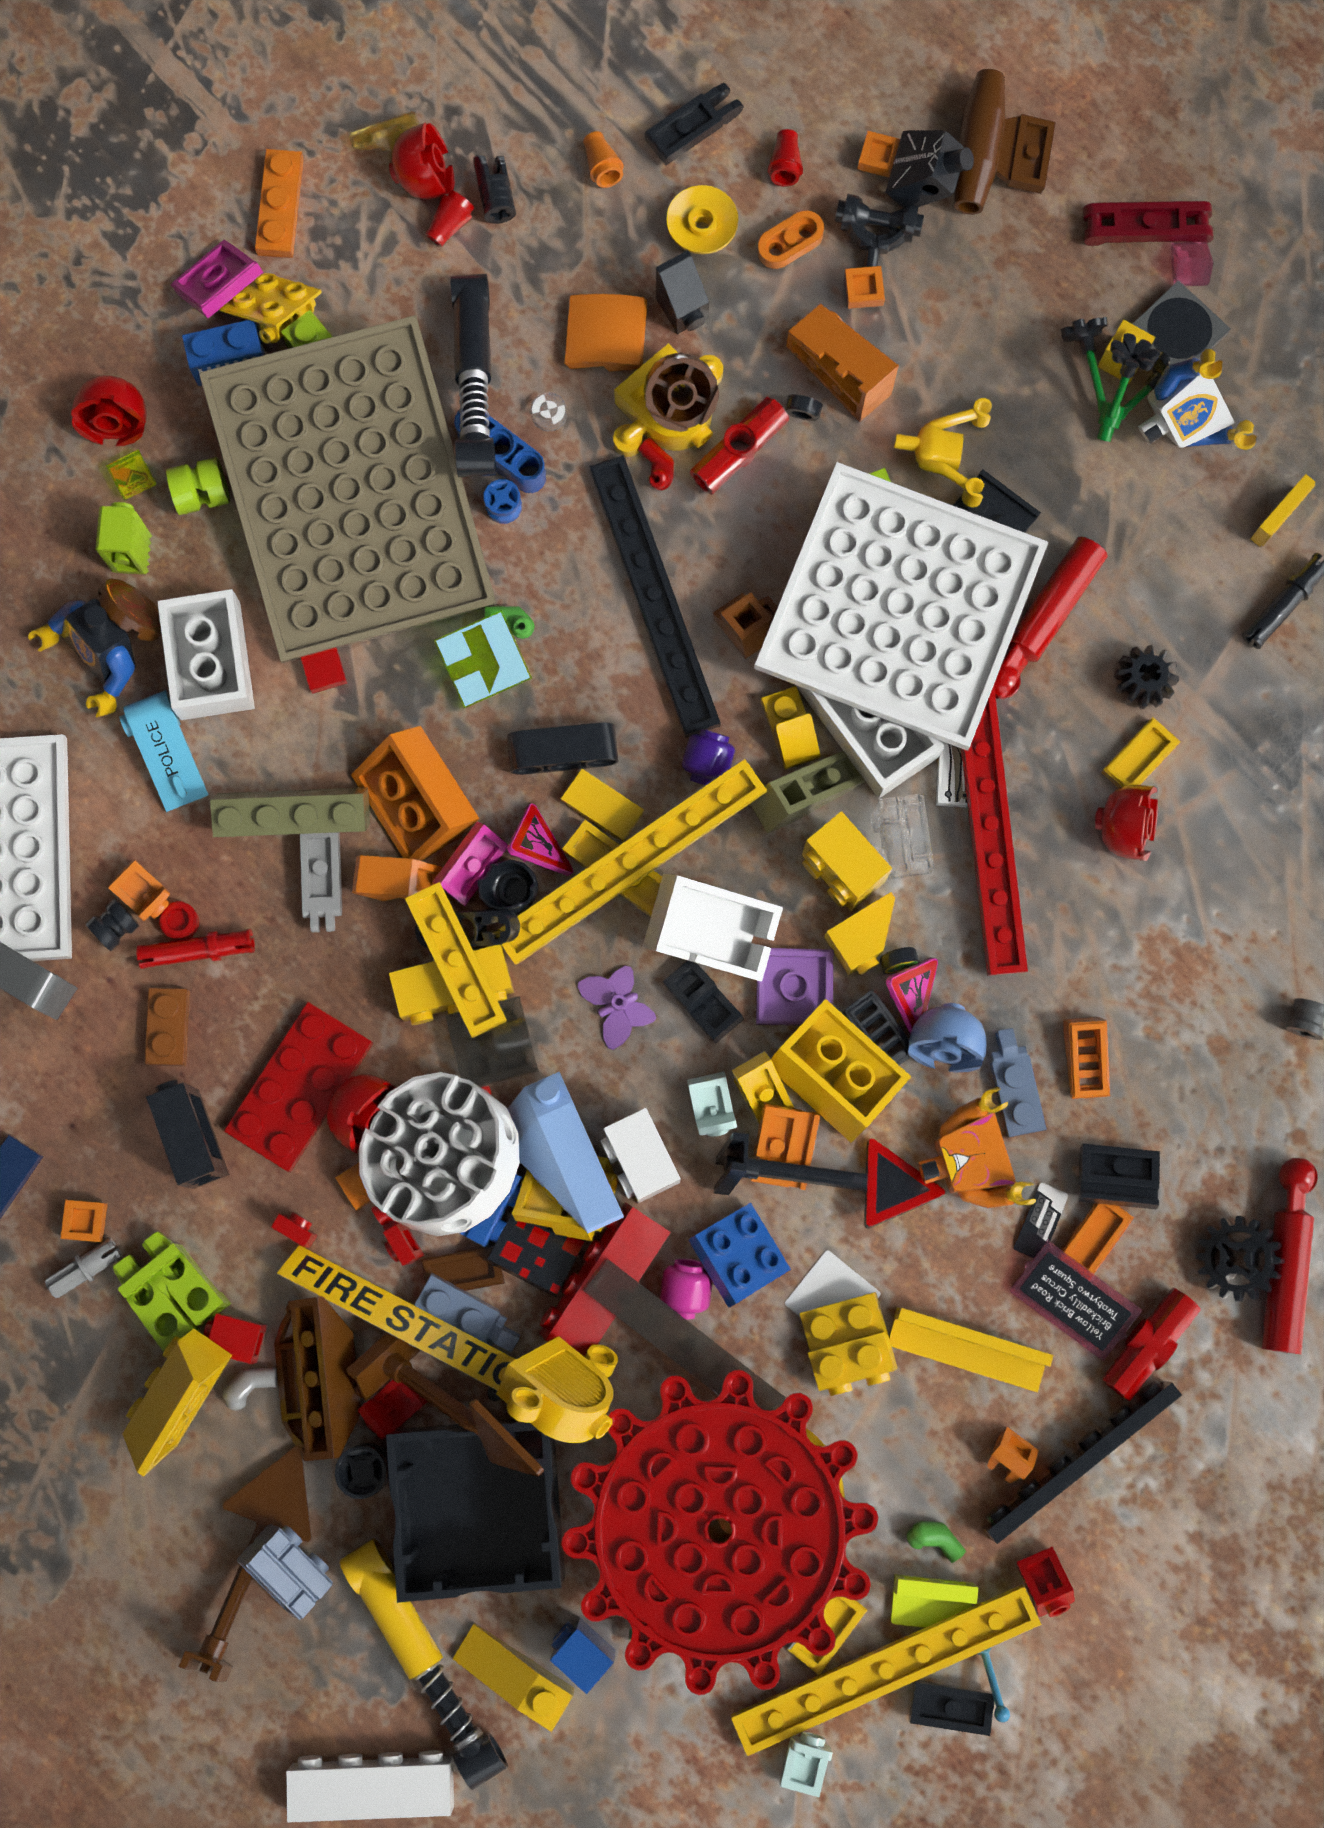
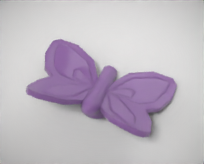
(619, 1003)

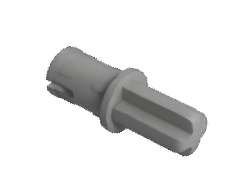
(83, 1268)

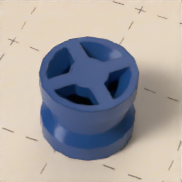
(502, 493)

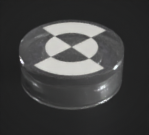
(548, 411)

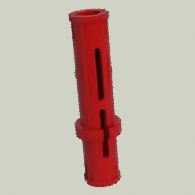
(198, 948)

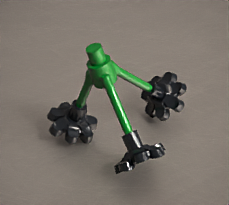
(1130, 355)

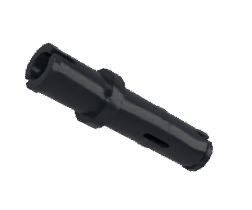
(1297, 588)

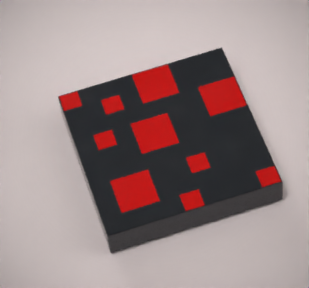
(535, 1255)

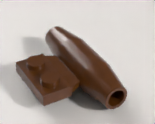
(1009, 148)

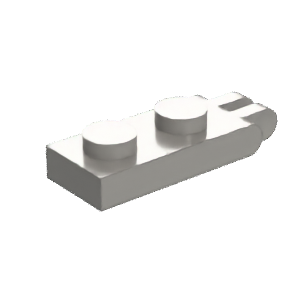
(321, 878)

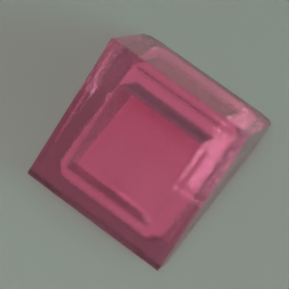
(1191, 263)

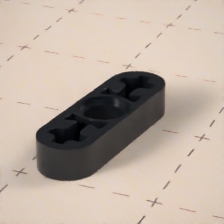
(480, 920)

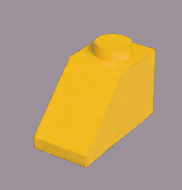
(862, 936)

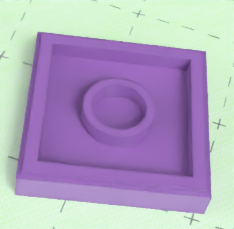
(794, 985)

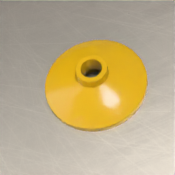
(704, 205)

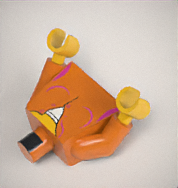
(975, 1157)

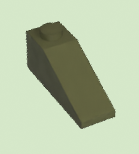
(806, 791)

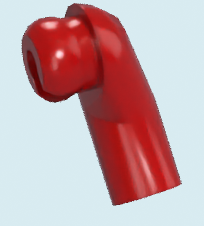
(661, 464)

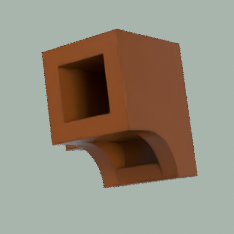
(746, 621)

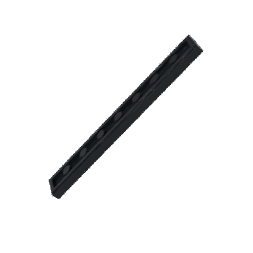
(654, 596)

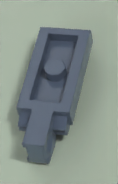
(1015, 1077)
(466, 1313)

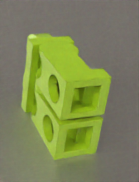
(161, 1283)

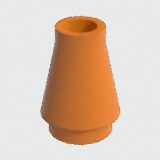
(603, 162)

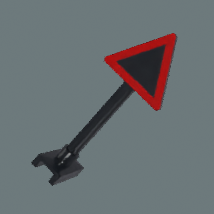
(888, 1185)

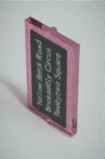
(1075, 1300)

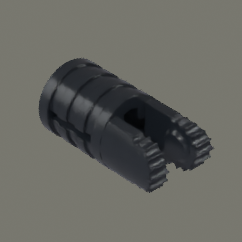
(494, 190)

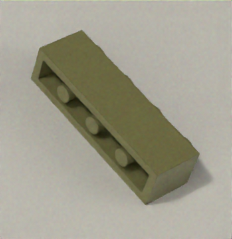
(290, 812)

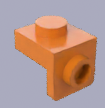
(140, 891)

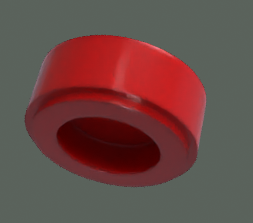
(179, 920)

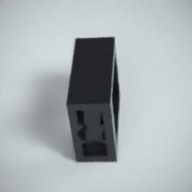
(187, 1134)

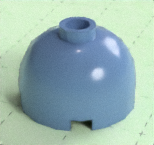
(950, 1037)

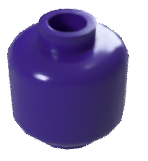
(707, 756)

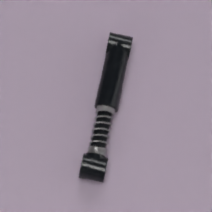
(472, 373)

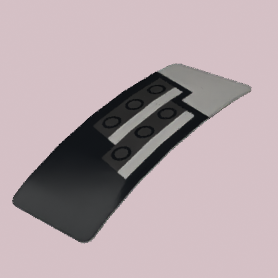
(1041, 1220)

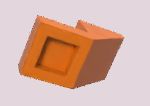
(391, 877)

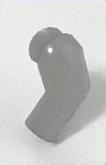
(238, 1389)

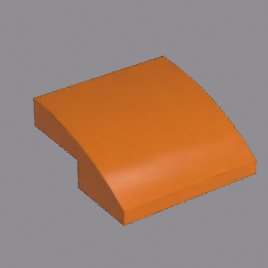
(606, 331)

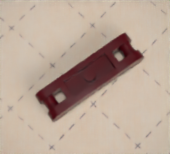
(1147, 222)

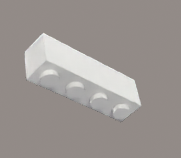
(370, 1788)

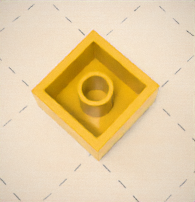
(845, 862)

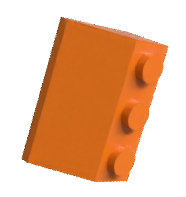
(414, 794)

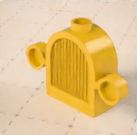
(631, 401)
(561, 1390)

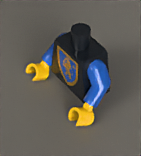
(97, 643)

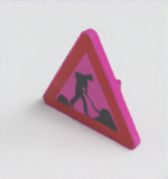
(537, 844)
(913, 989)

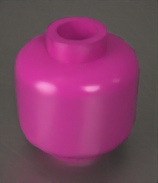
(686, 1287)

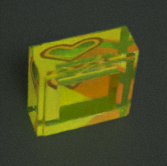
(131, 475)

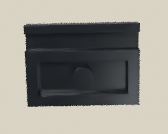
(1002, 505)
(1119, 1176)

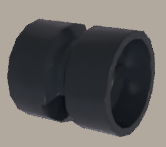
(362, 1470)

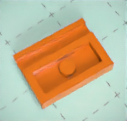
(786, 1137)

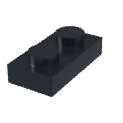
(951, 1707)

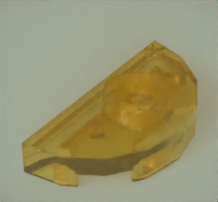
(384, 133)

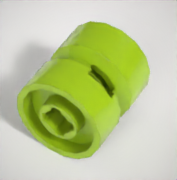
(198, 486)

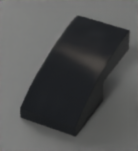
(703, 1000)

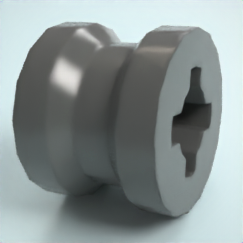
(1307, 1019)

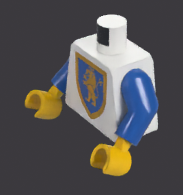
(1192, 408)

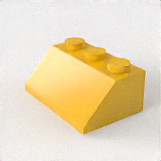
(839, 1071)
(172, 1398)

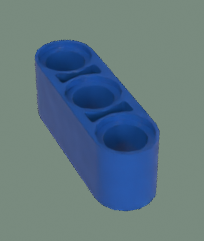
(515, 459)

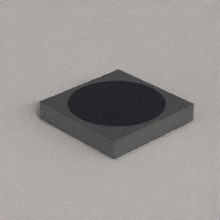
(1182, 324)

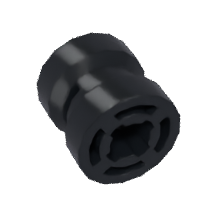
(112, 924)

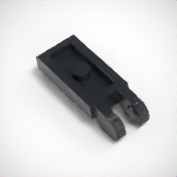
(692, 123)

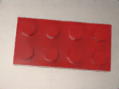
(295, 1087)

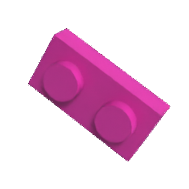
(470, 863)

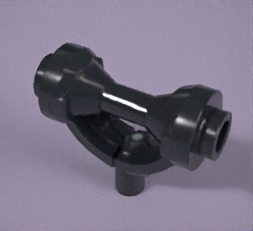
(902, 223)

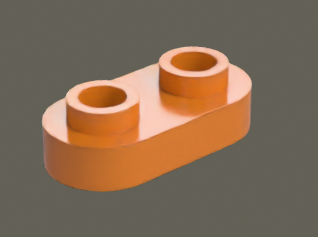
(788, 240)

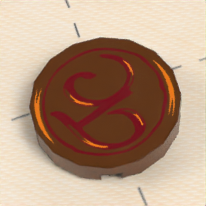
(130, 609)

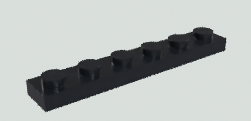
(1067, 1470)

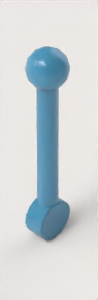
(1001, 1712)

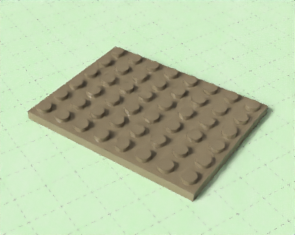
(348, 488)

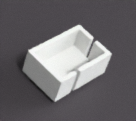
(711, 926)

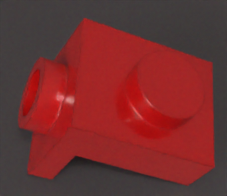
(390, 1408)

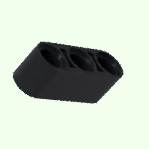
(562, 748)

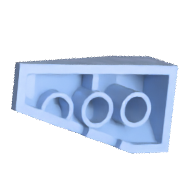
(561, 1154)

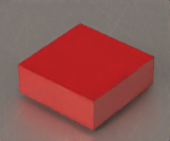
(324, 670)

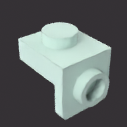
(712, 1104)
(805, 1764)

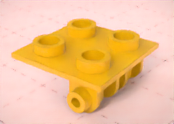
(272, 304)

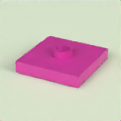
(216, 278)

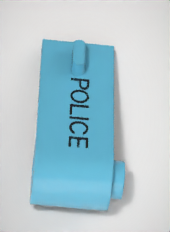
(164, 750)

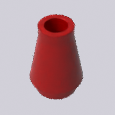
(786, 163)
(450, 217)

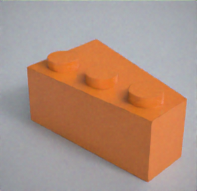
(843, 361)

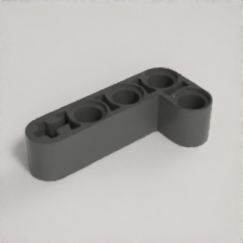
(33, 983)

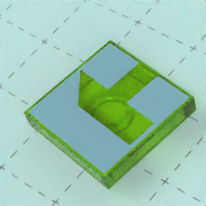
(482, 659)

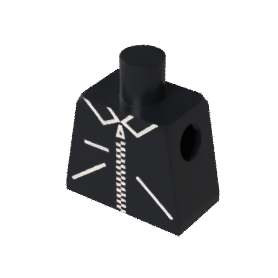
(927, 167)

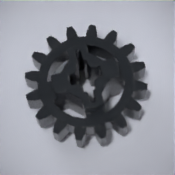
(1226, 1270)

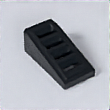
(882, 1012)

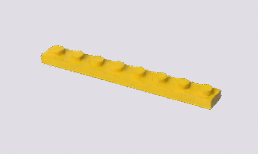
(634, 859)
(885, 1669)

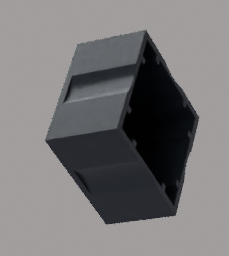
(470, 1520)

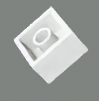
(641, 1156)

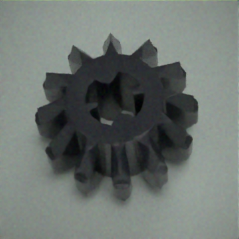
(1157, 687)

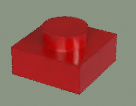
(295, 1228)

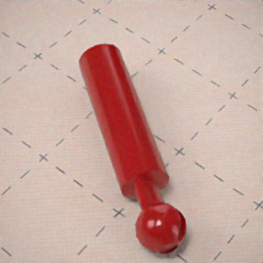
(1049, 612)
(1294, 1230)

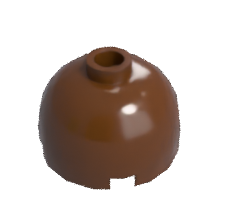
(688, 403)

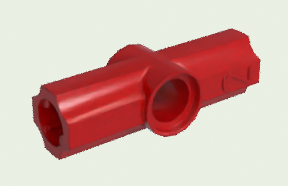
(754, 430)
(1151, 1344)

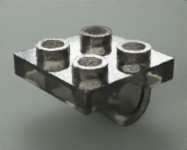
(497, 1053)

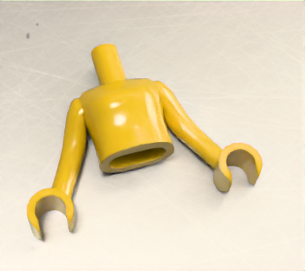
(942, 450)

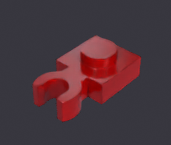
(401, 1242)

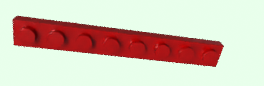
(993, 847)

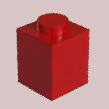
(237, 1336)

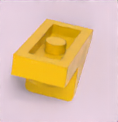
(791, 727)
(760, 1084)

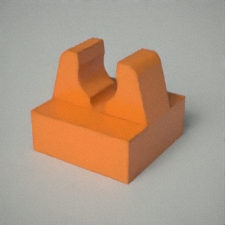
(1013, 1453)

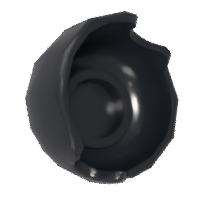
(508, 886)

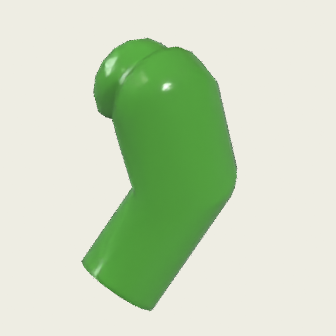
(518, 621)
(935, 1535)

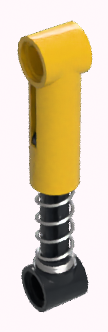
(373, 1578)

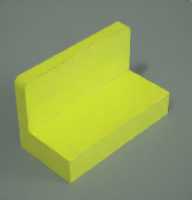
(929, 1600)

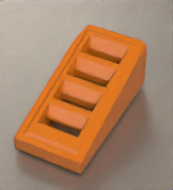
(1073, 1059)

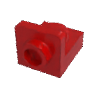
(1047, 1583)

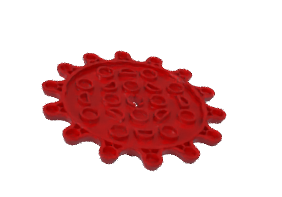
(733, 1595)

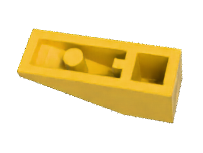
(514, 1677)

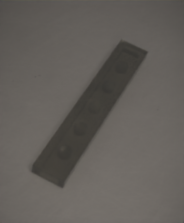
(672, 1332)

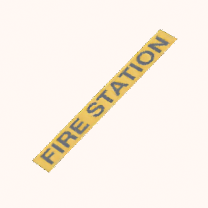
(396, 1316)

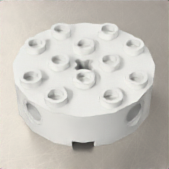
(439, 1154)

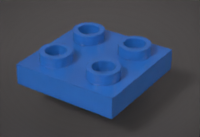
(739, 1255)

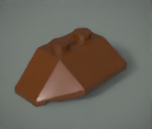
(312, 1377)

